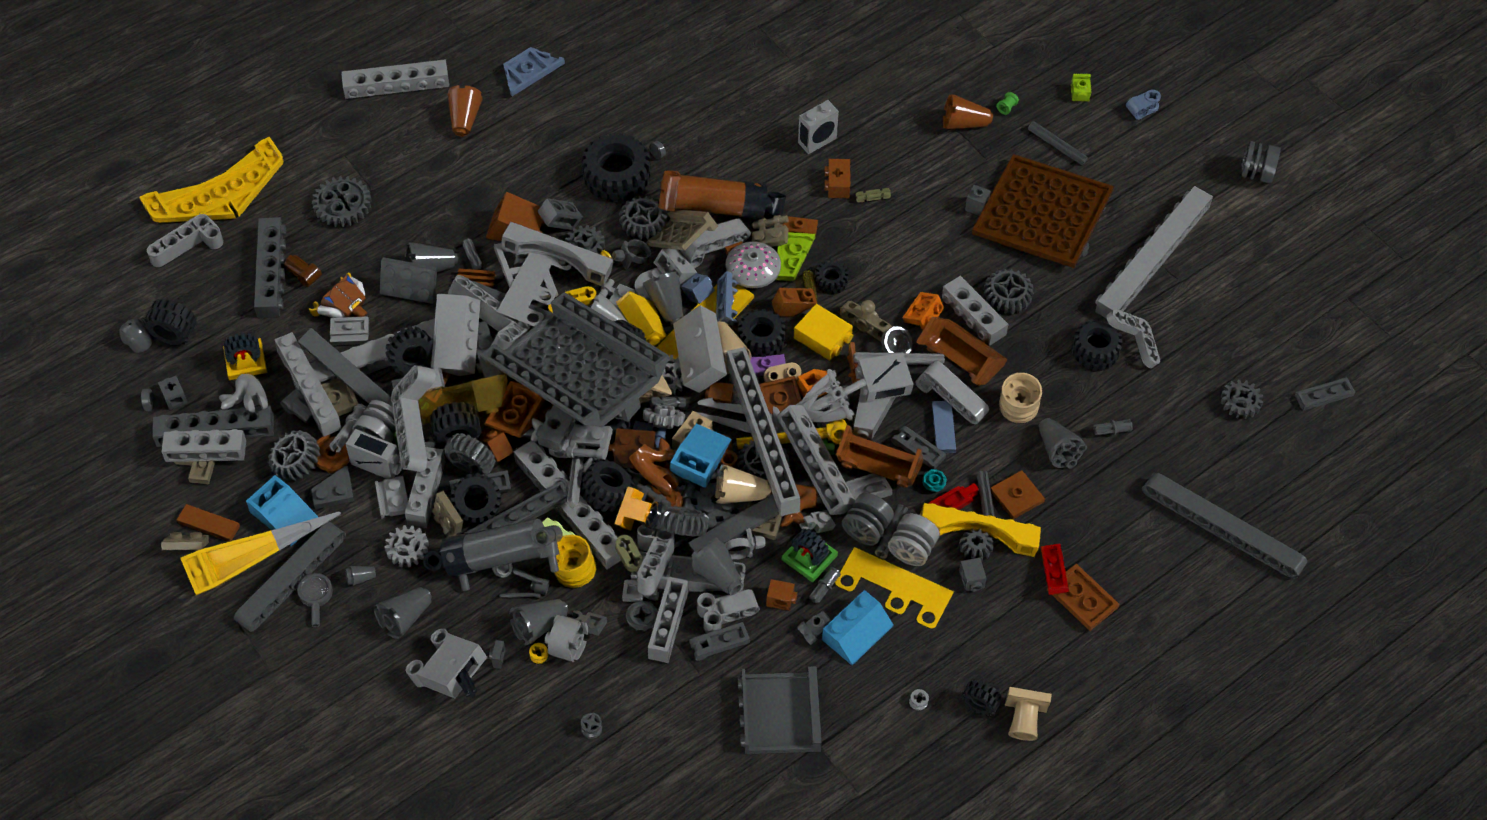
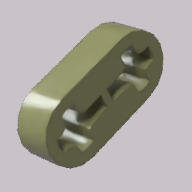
(625, 556)

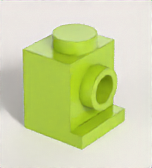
(1081, 87)

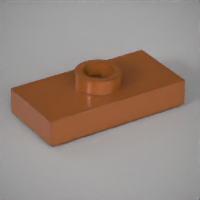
(802, 225)

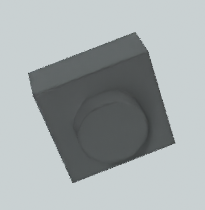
(497, 654)

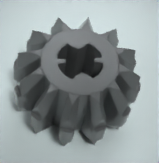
(969, 542)

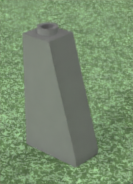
(870, 416)

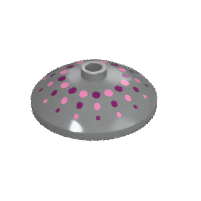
(753, 271)

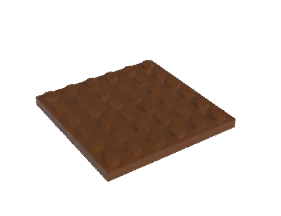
(1043, 210)

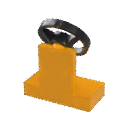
(635, 509)

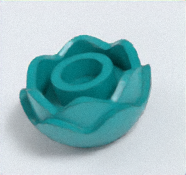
(934, 475)

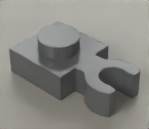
(594, 621)

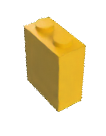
(823, 332)

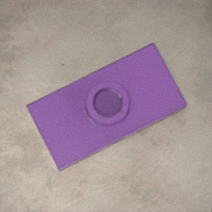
(760, 364)

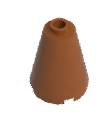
(463, 108)
(965, 114)

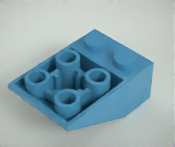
(699, 455)
(278, 505)

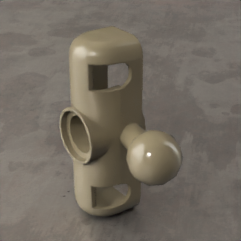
(865, 318)

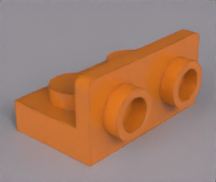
(923, 308)

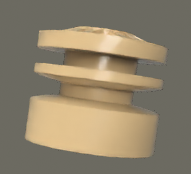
(1020, 397)

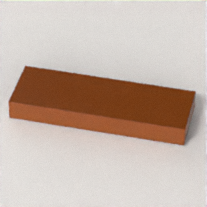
(208, 523)

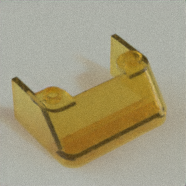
(482, 393)

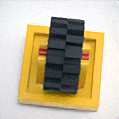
(244, 356)

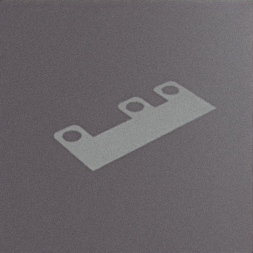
(527, 288)

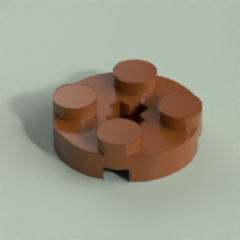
(331, 463)

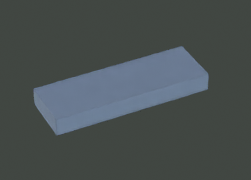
(943, 426)

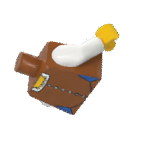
(342, 300)

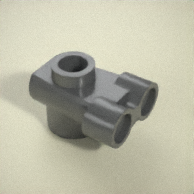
(812, 629)

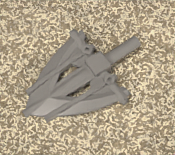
(836, 397)

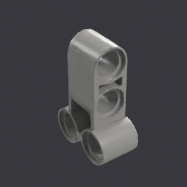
(726, 608)

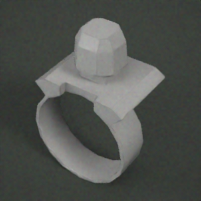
(750, 543)

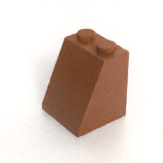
(515, 210)

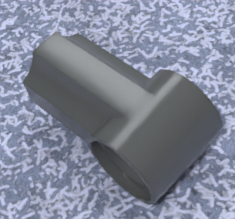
(297, 405)

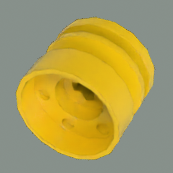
(574, 562)

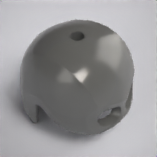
(135, 335)

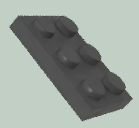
(408, 280)

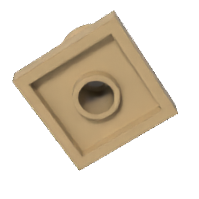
(1026, 705)

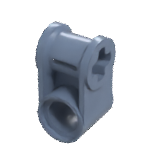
(1144, 104)

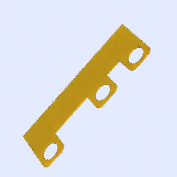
(899, 581)

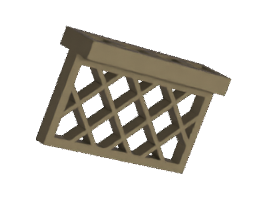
(682, 229)

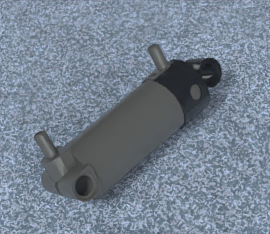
(494, 548)

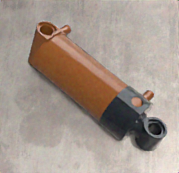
(718, 196)

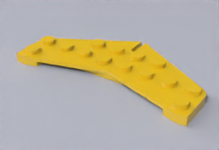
(214, 197)

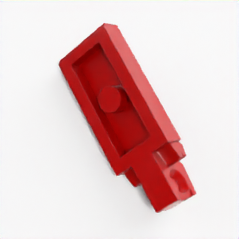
(957, 497)

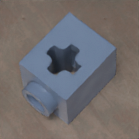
(698, 288)

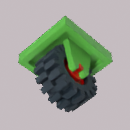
(809, 554)

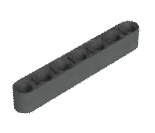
(288, 576)

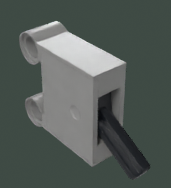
(450, 666)

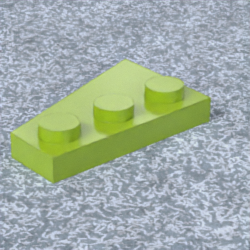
(793, 254)

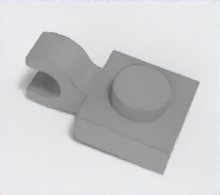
(820, 521)
(631, 594)

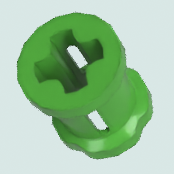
(1007, 103)

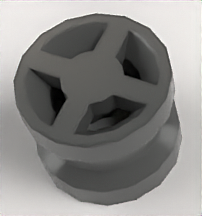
(587, 722)

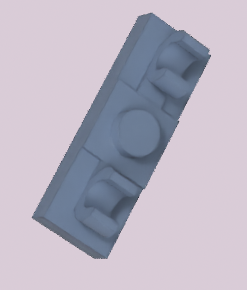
(725, 299)

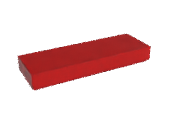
(1054, 569)

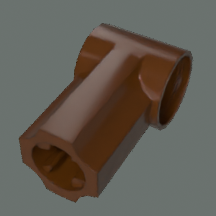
(305, 272)

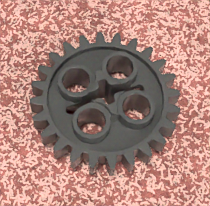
(332, 209)

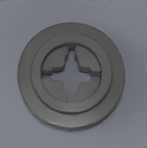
(634, 612)

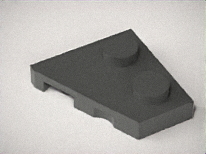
(333, 490)

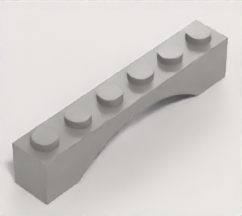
(523, 240)
(309, 384)

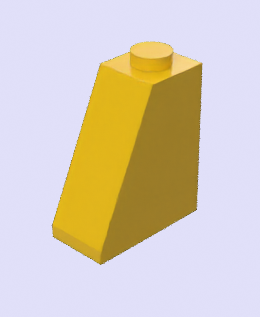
(642, 314)

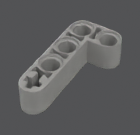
(184, 238)
(709, 241)
(953, 391)
(659, 550)

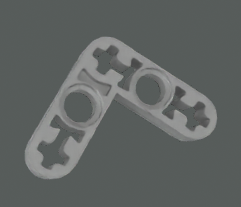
(1142, 332)

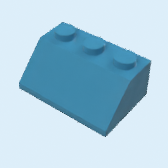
(857, 627)

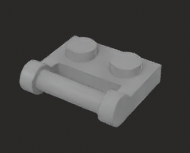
(589, 436)

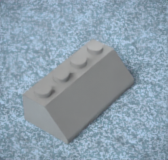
(455, 334)

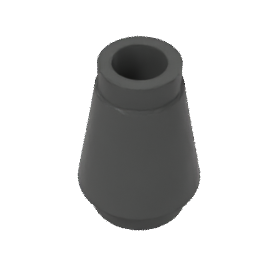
(359, 574)

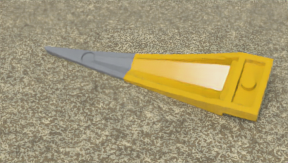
(222, 562)

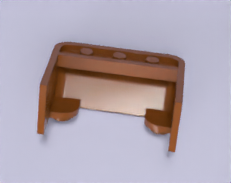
(962, 348)
(878, 459)

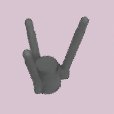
(538, 584)

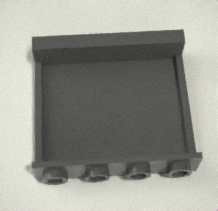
(780, 712)

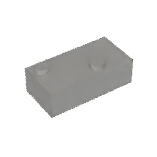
(699, 349)

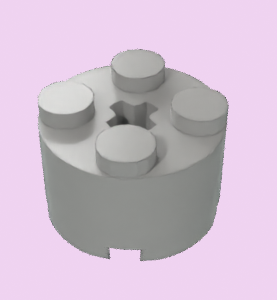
(566, 638)

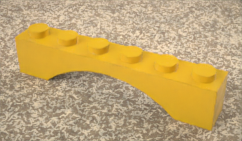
(1018, 536)

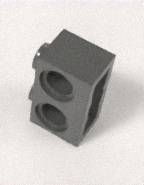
(560, 214)

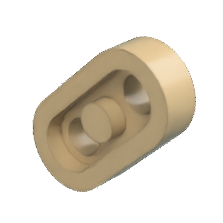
(782, 371)

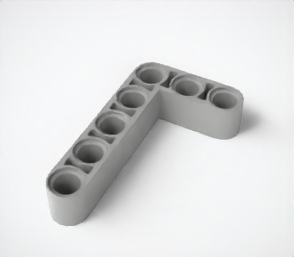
(509, 328)
(408, 419)

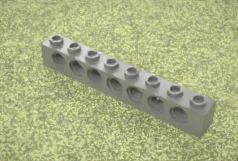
(606, 554)

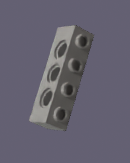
(965, 301)
(195, 450)
(425, 489)
(668, 620)

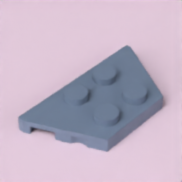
(529, 68)

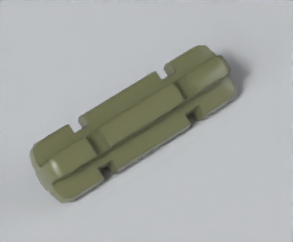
(875, 194)

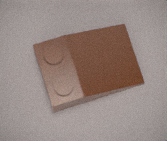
(517, 410)

